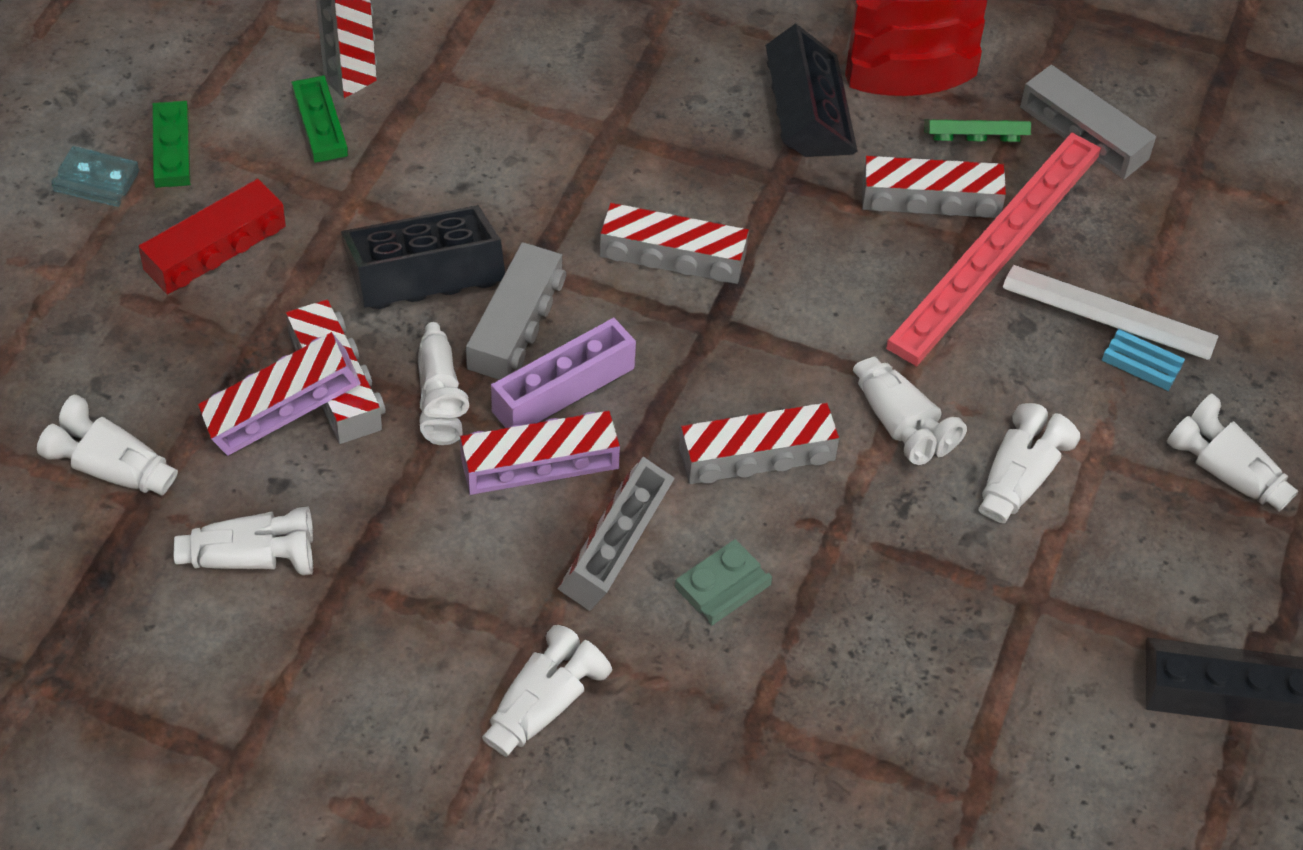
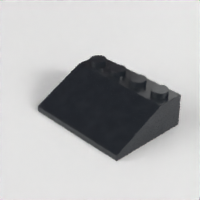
(424, 256)

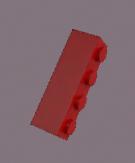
(212, 236)

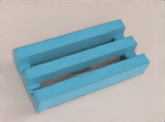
(1145, 356)

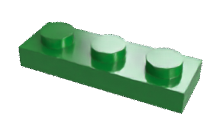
(319, 119)
(977, 129)
(171, 144)

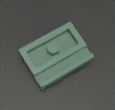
(723, 582)

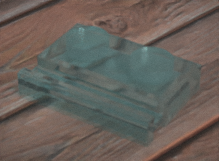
(95, 176)

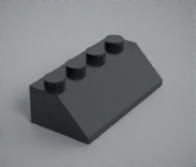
(809, 95)
(1224, 683)

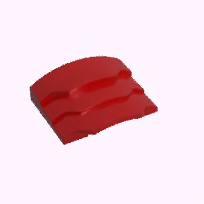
(914, 45)

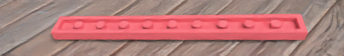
(992, 250)

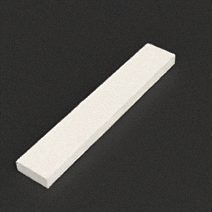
(1111, 312)

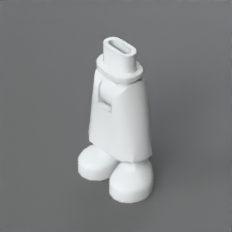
(440, 395)
(908, 412)
(104, 450)
(1232, 455)
(1022, 469)
(250, 542)
(543, 691)

